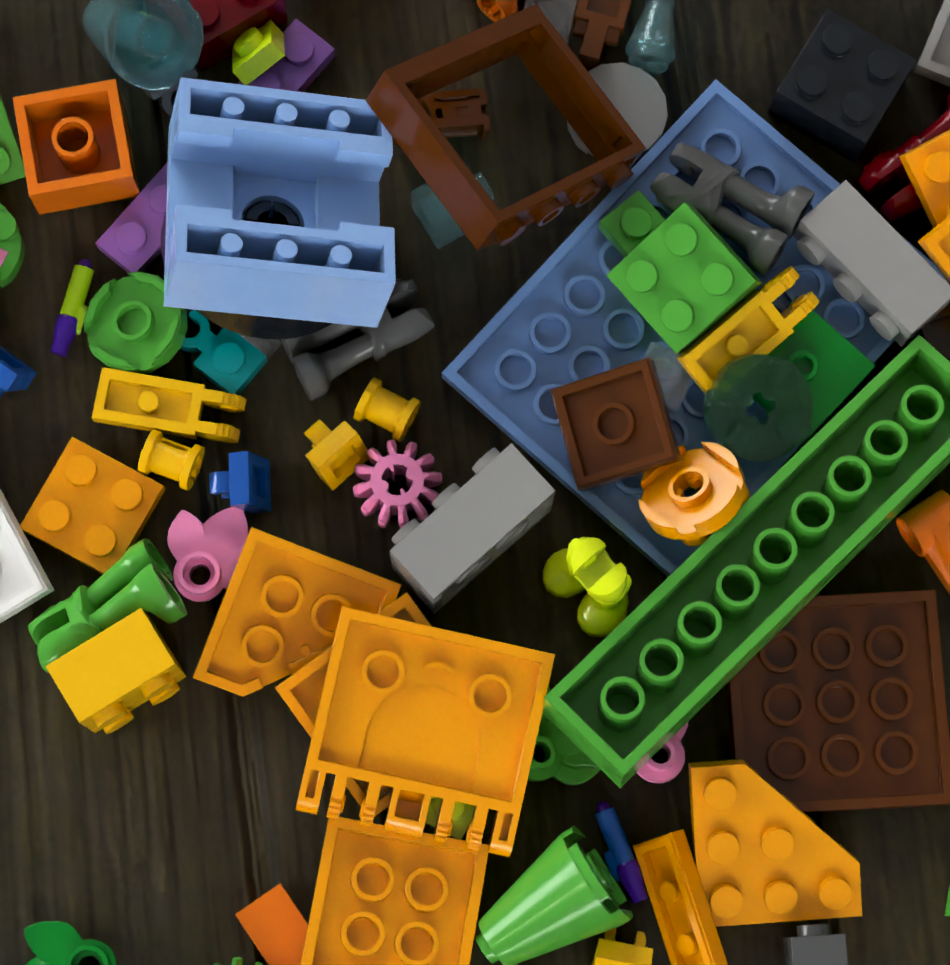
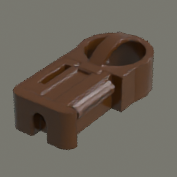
(458, 112)

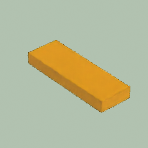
(679, 901)

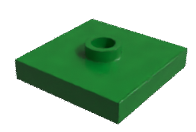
(826, 362)

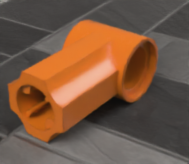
(928, 533)

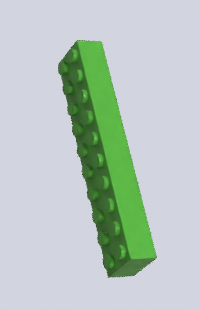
(759, 567)

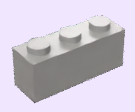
(872, 264)

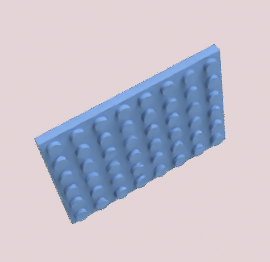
(579, 324)

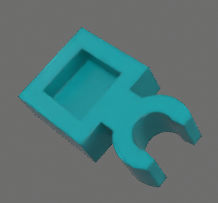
(224, 358)

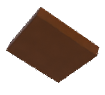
(616, 424)

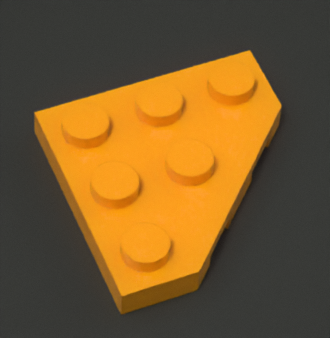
(282, 612)
(763, 853)

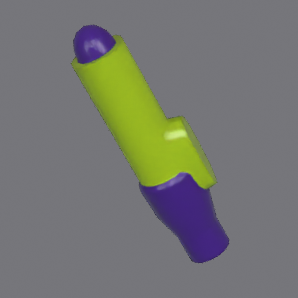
(72, 313)

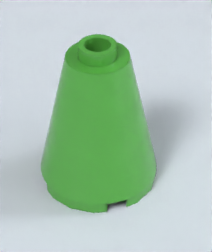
(553, 904)

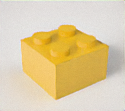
(117, 673)

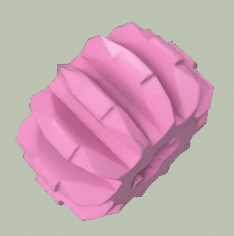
(386, 467)

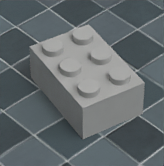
(470, 526)

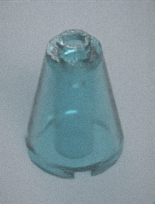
(146, 39)

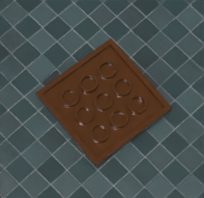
(849, 705)

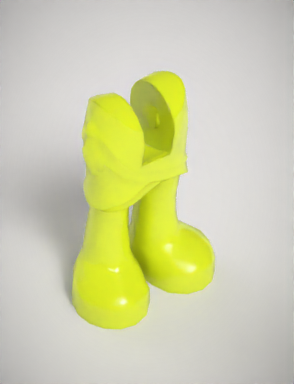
(590, 568)

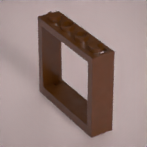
(563, 80)

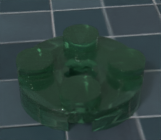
(785, 422)

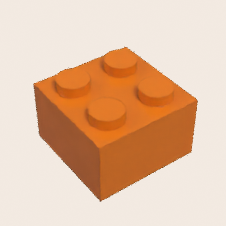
(76, 146)

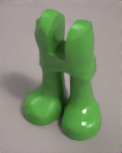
(132, 583)

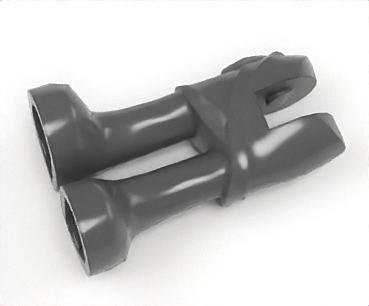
(721, 180)
(319, 369)

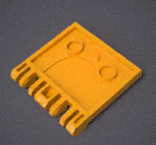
(430, 720)

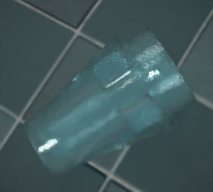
(653, 37)

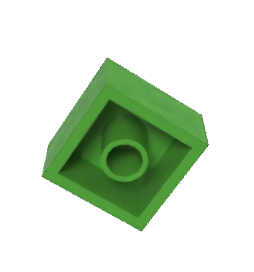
(684, 278)

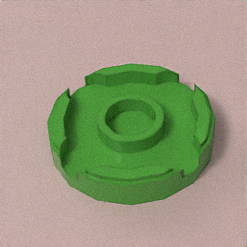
(131, 327)

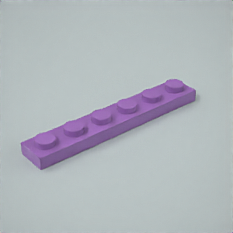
(135, 235)

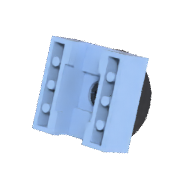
(275, 210)

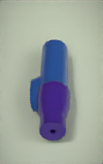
(619, 854)

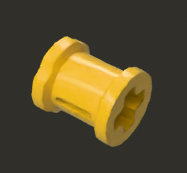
(387, 409)
(171, 459)

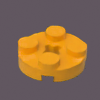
(707, 511)

